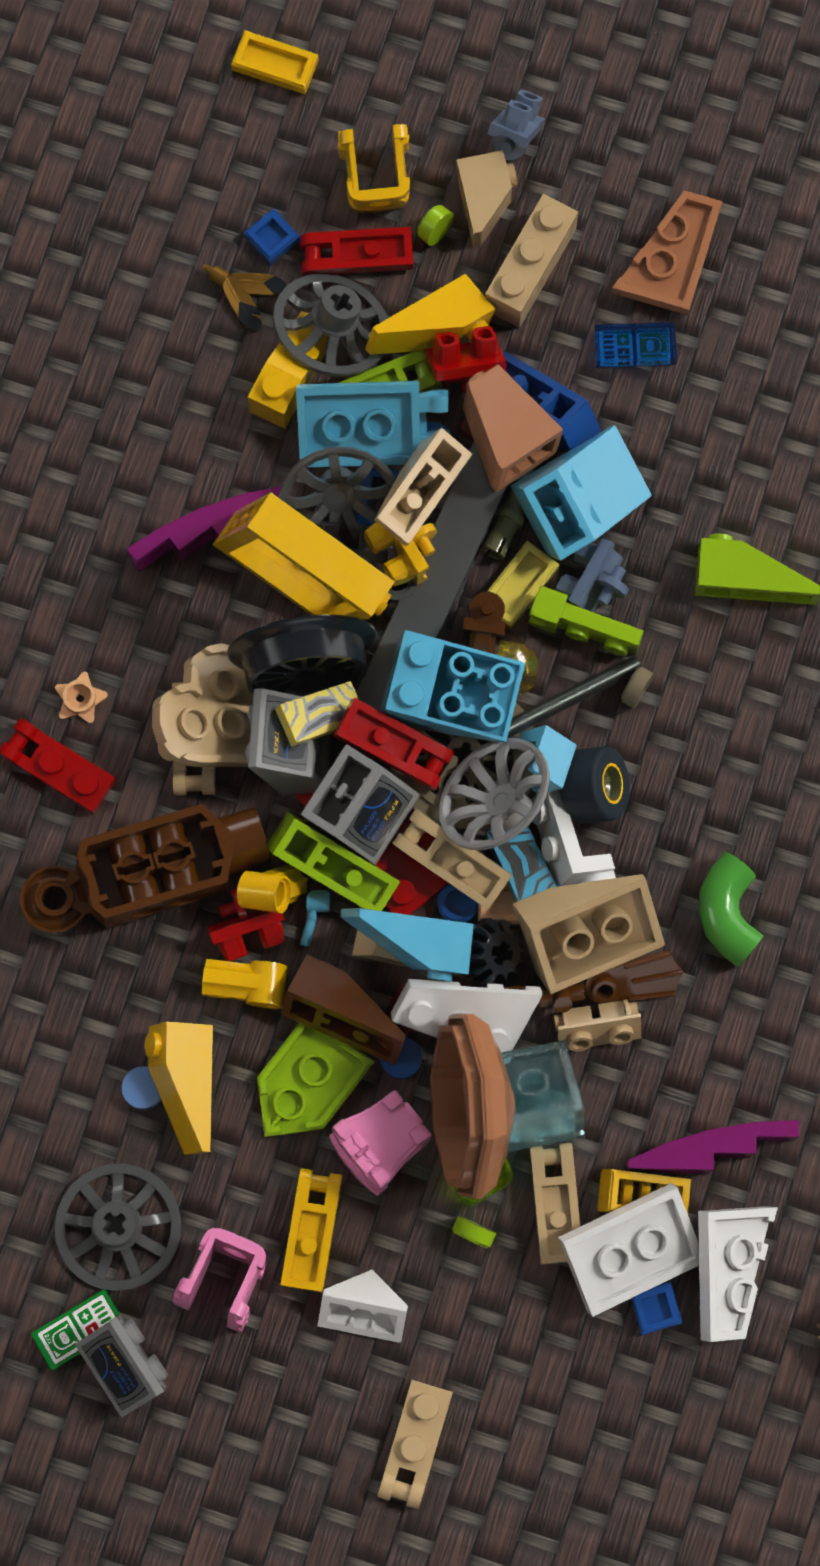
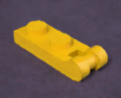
(311, 1232)

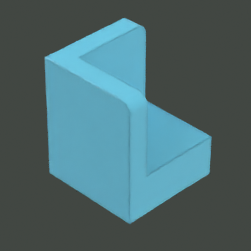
(557, 752)

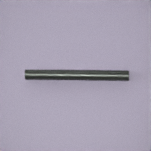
(573, 696)

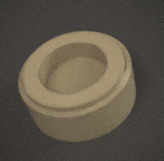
(636, 687)

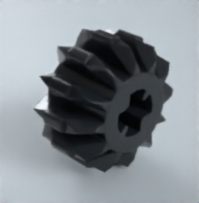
(494, 953)

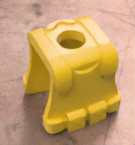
(382, 198)

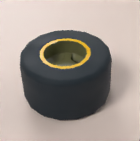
(596, 785)

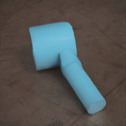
(316, 902)

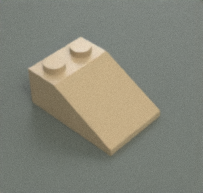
(588, 928)

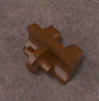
(484, 624)

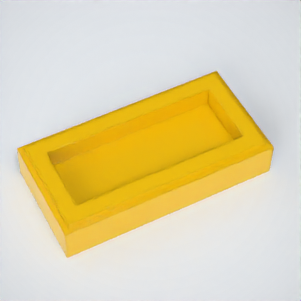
(274, 62)

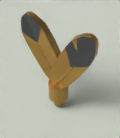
(239, 288)

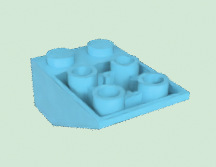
(581, 493)
(451, 688)

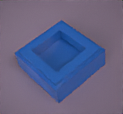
(271, 236)
(656, 1309)

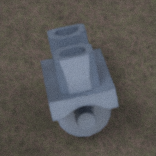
(517, 125)
(600, 578)

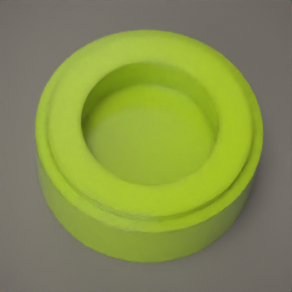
(435, 225)
(473, 1232)

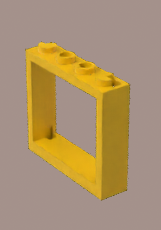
(303, 561)

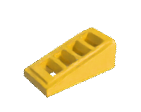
(610, 1185)

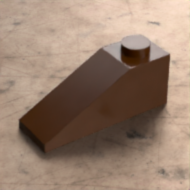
(338, 1007)

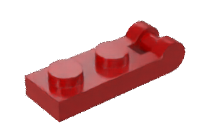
(358, 251)
(392, 743)
(58, 767)

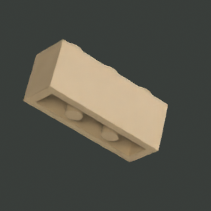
(531, 260)

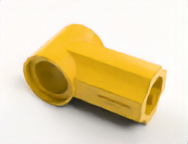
(271, 889)
(255, 983)

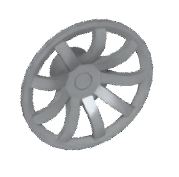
(502, 802)

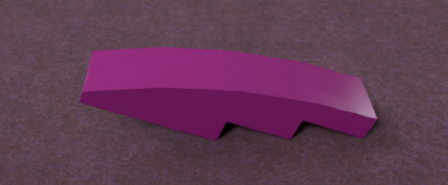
(191, 531)
(698, 1151)

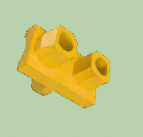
(409, 562)

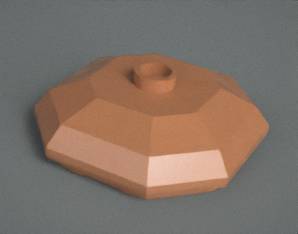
(470, 1105)

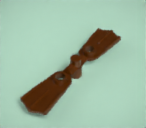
(635, 980)

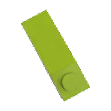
(742, 572)
(331, 863)

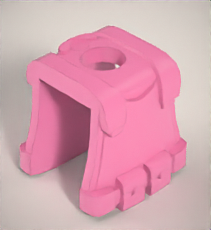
(379, 1141)
(236, 1248)

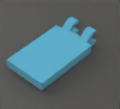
(368, 416)

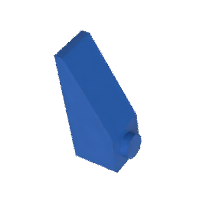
(562, 404)

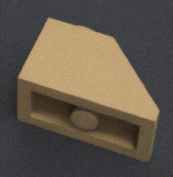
(485, 191)

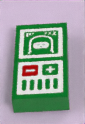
(60, 1335)

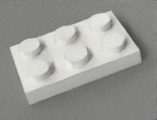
(631, 1249)

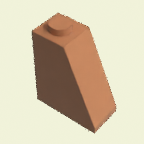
(507, 426)

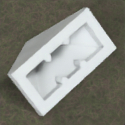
(364, 1308)

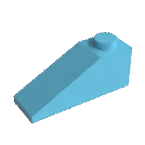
(417, 941)

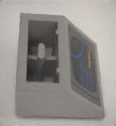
(271, 756)
(360, 804)
(122, 1365)

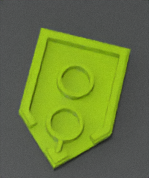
(308, 1081)

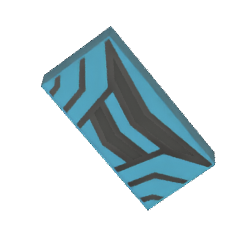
(525, 863)

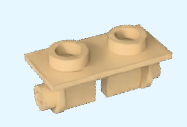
(617, 1025)

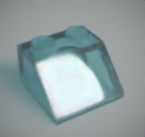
(544, 1096)

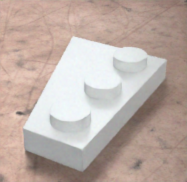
(428, 1003)
(728, 1263)

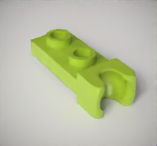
(552, 611)

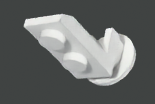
(562, 848)

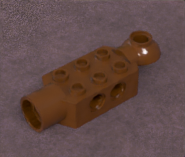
(147, 868)

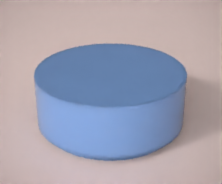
(140, 1089)

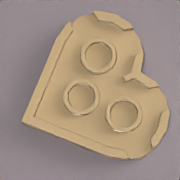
(206, 715)

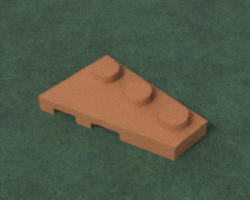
(673, 258)

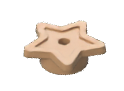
(71, 691)

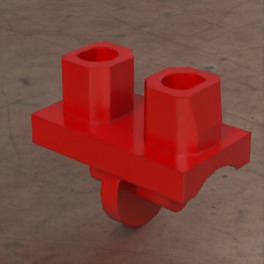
(462, 361)
(229, 931)

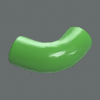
(720, 909)

